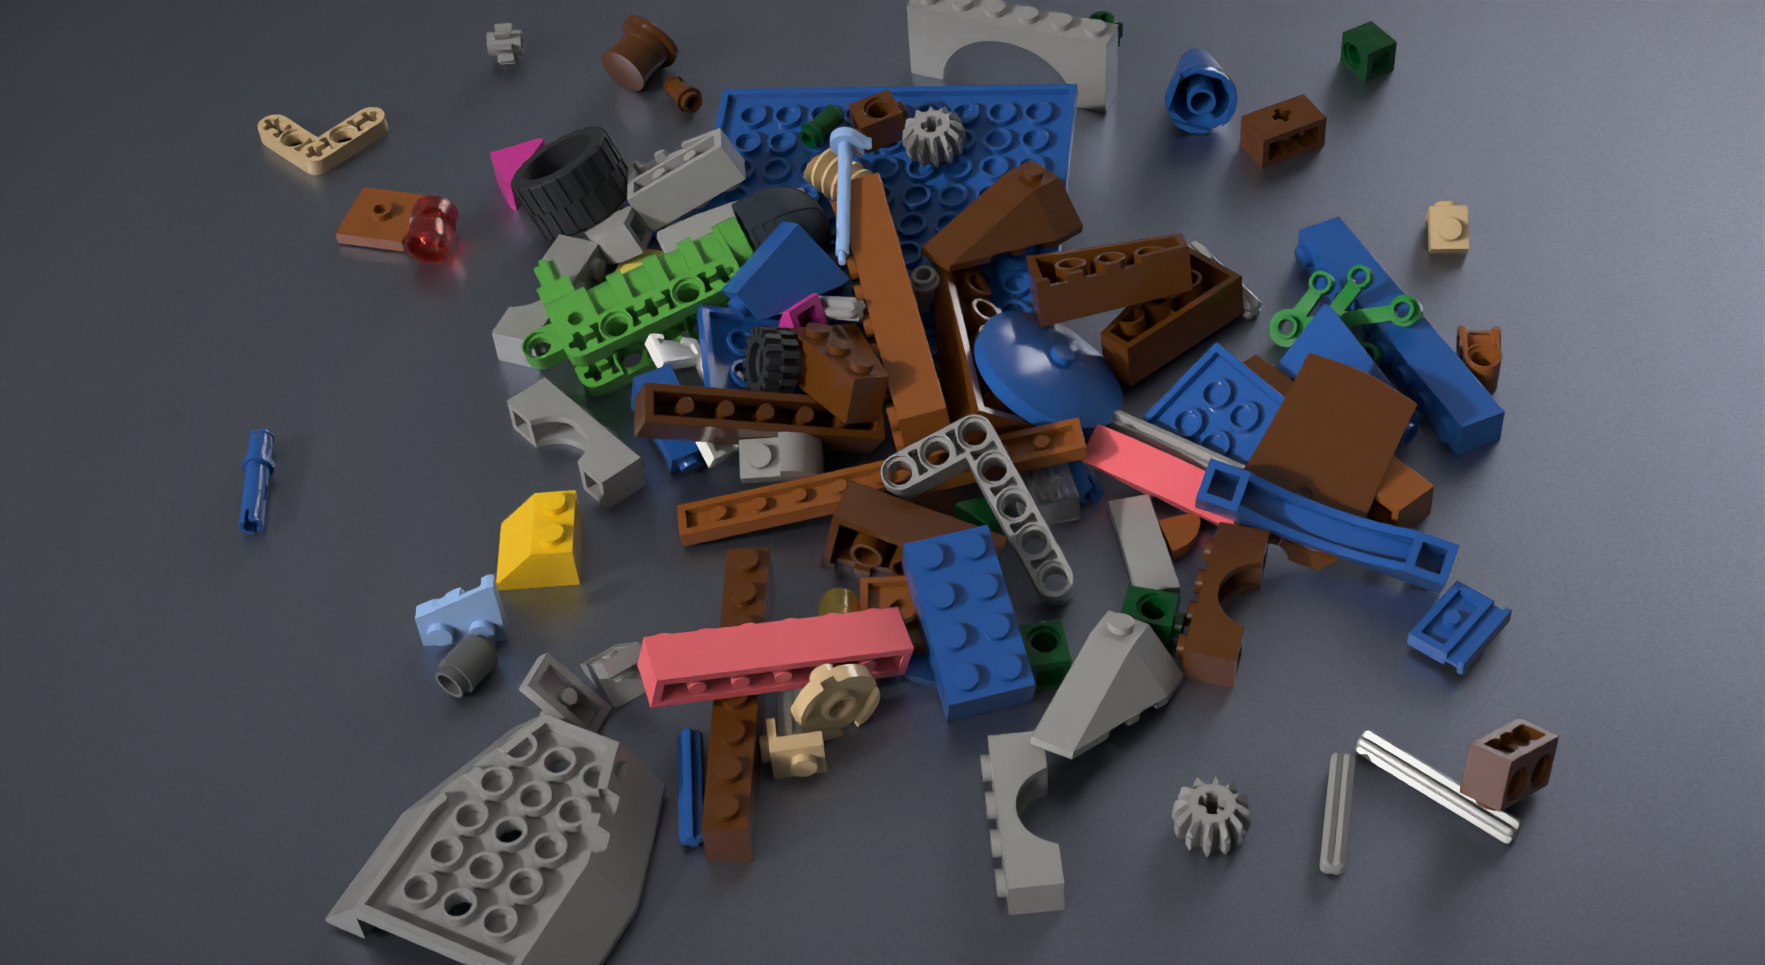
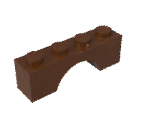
(1215, 641)

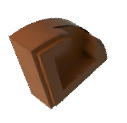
(1180, 533)

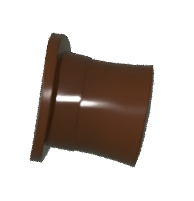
(639, 53)

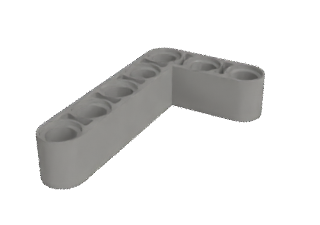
(998, 494)

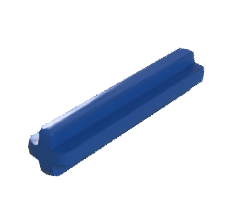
(690, 786)

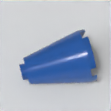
(1200, 93)

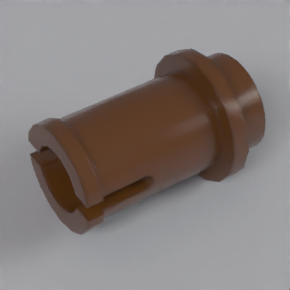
(687, 97)

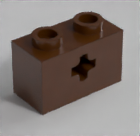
(1283, 131)

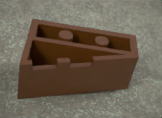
(841, 371)

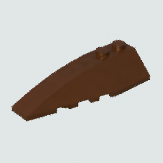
(959, 317)

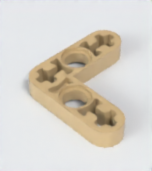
(322, 153)

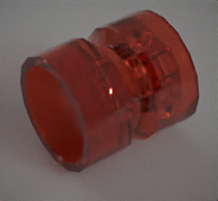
(431, 230)

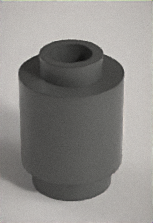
(467, 665)

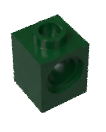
(1368, 51)
(1158, 610)
(1047, 653)

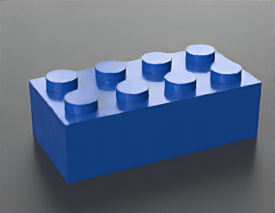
(968, 623)

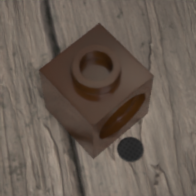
(879, 118)

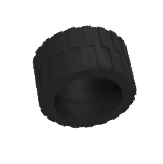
(572, 182)

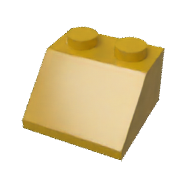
(541, 543)

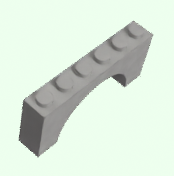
(1075, 46)

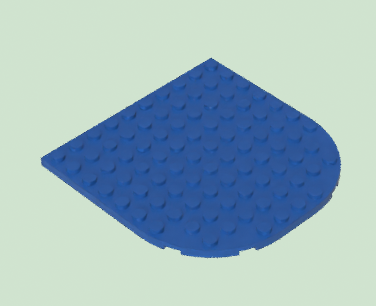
(1002, 132)

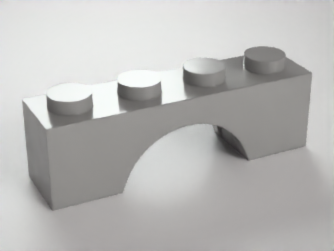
(584, 267)
(550, 416)
(1031, 866)

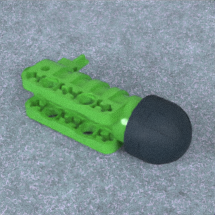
(661, 294)

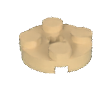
(836, 699)

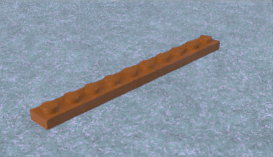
(821, 493)

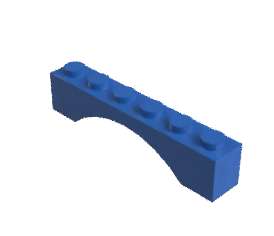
(1368, 543)

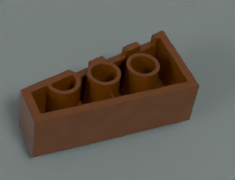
(1107, 277)
(1163, 328)
(873, 527)

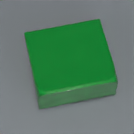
(979, 513)

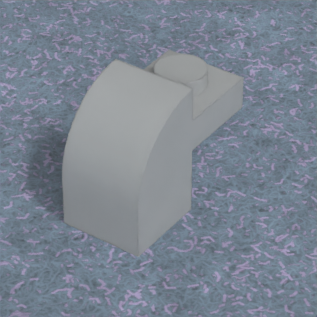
(620, 235)
(780, 458)

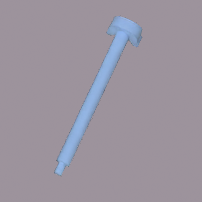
(845, 143)

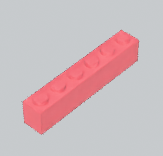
(769, 655)

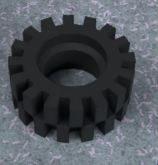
(771, 360)

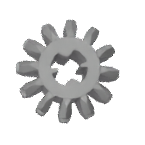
(933, 136)
(1211, 816)

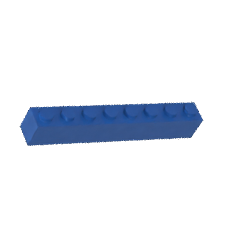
(1415, 356)

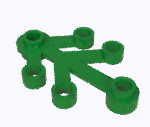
(1341, 304)

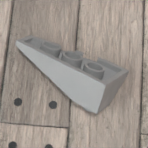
(1109, 684)

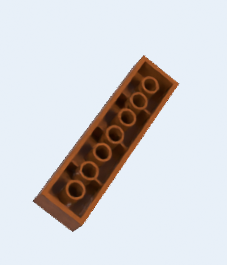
(892, 316)

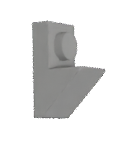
(616, 673)
(563, 694)

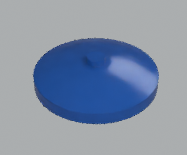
(1046, 372)

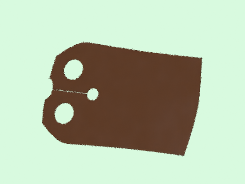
(1334, 439)

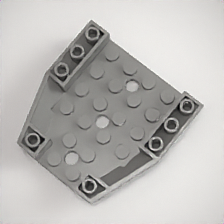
(535, 901)

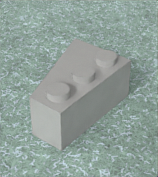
(684, 179)

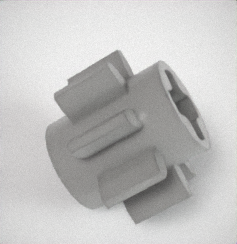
(505, 43)

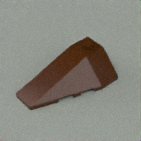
(1014, 213)

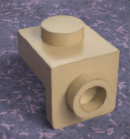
(1447, 228)
(793, 754)

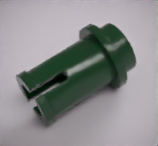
(815, 132)

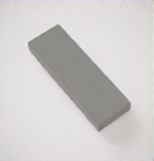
(1143, 544)

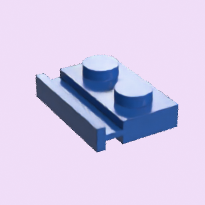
(1459, 627)

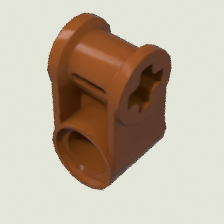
(1481, 354)

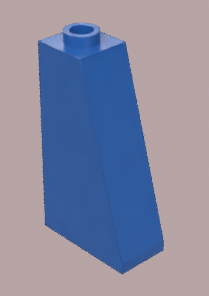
(1332, 339)

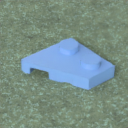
(463, 613)

